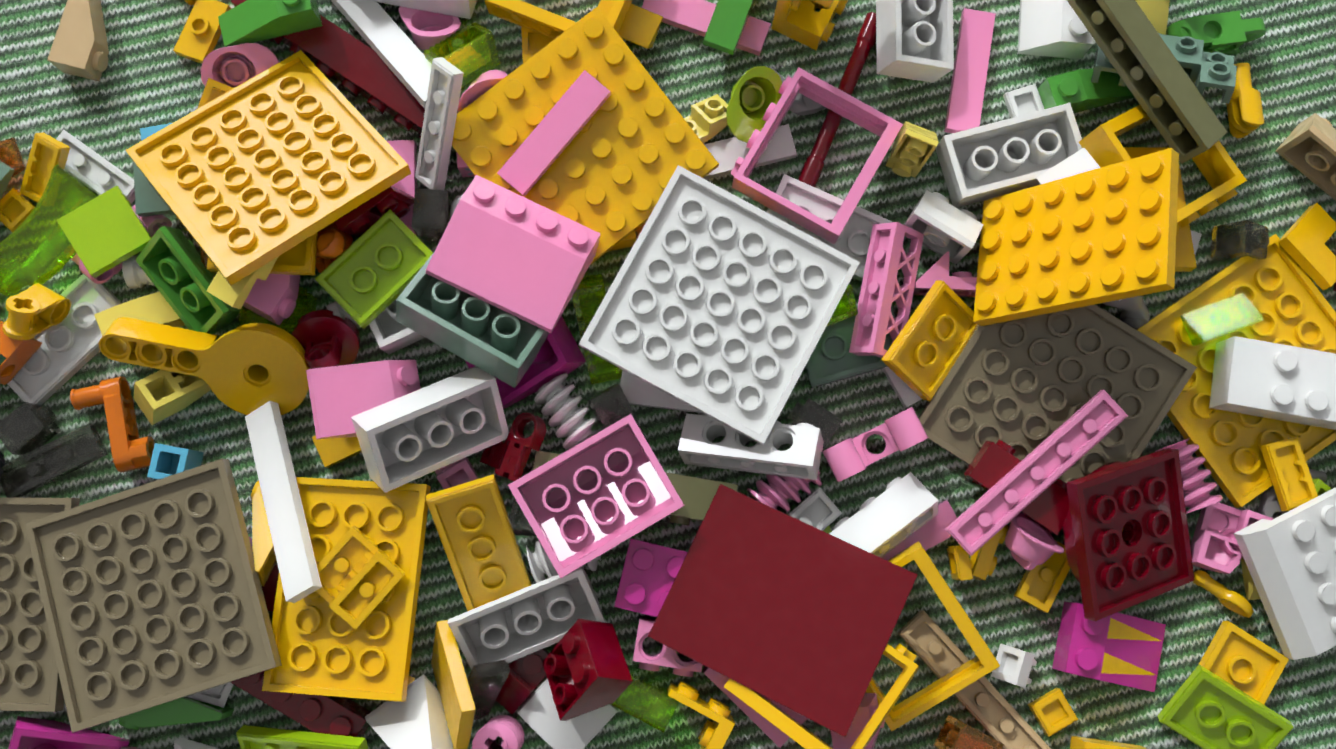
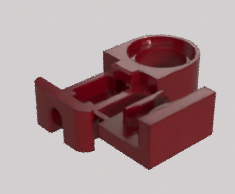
(512, 455)

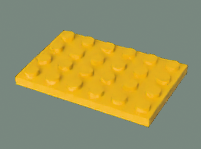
(1079, 240)
(314, 643)

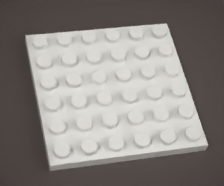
(719, 304)

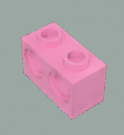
(666, 657)

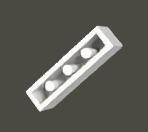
(889, 517)

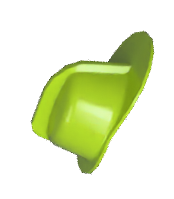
(750, 101)

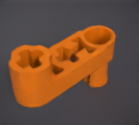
(127, 448)

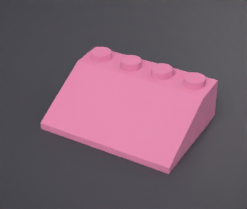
(513, 253)
(595, 495)

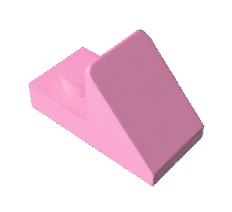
(960, 282)

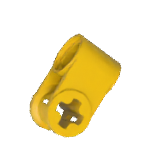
(34, 312)

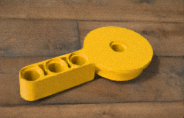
(226, 364)

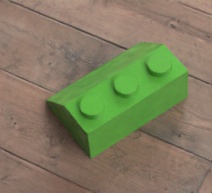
(183, 281)

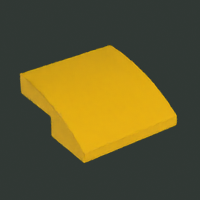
(356, 577)

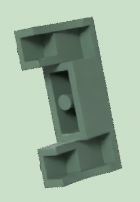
(1202, 67)

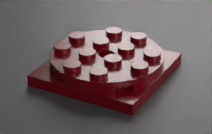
(1151, 551)

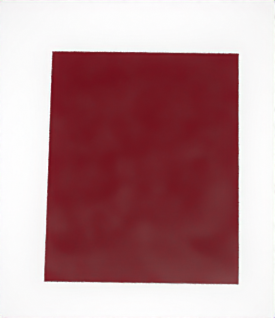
(783, 608)

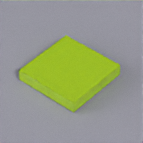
(105, 231)

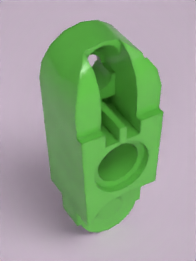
(1219, 31)

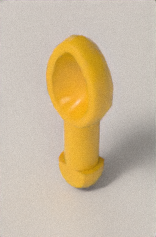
(1228, 598)

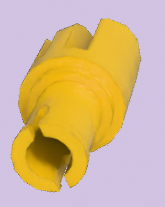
(1245, 105)

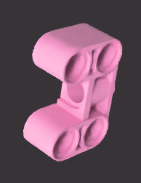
(853, 456)

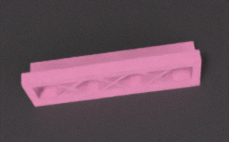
(882, 288)

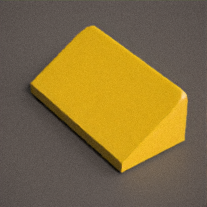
(639, 24)

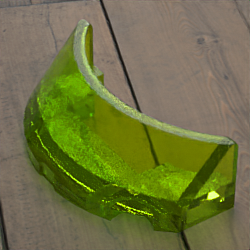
(39, 245)

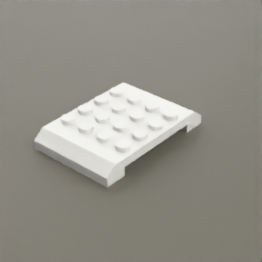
(1296, 574)

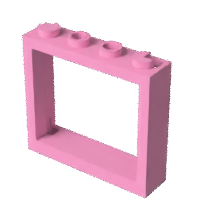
(838, 102)

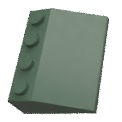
(469, 327)

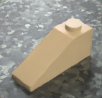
(81, 40)

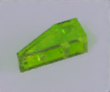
(586, 303)

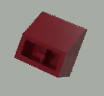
(367, 214)
(586, 669)

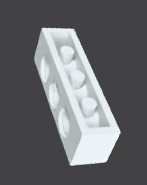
(799, 461)

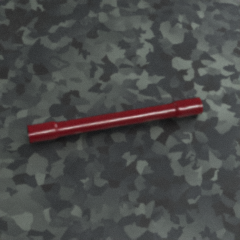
(815, 161)

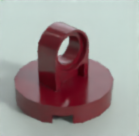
(327, 339)

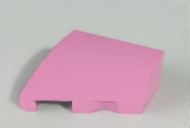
(1214, 539)

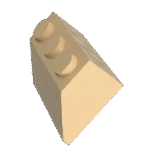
(1313, 152)

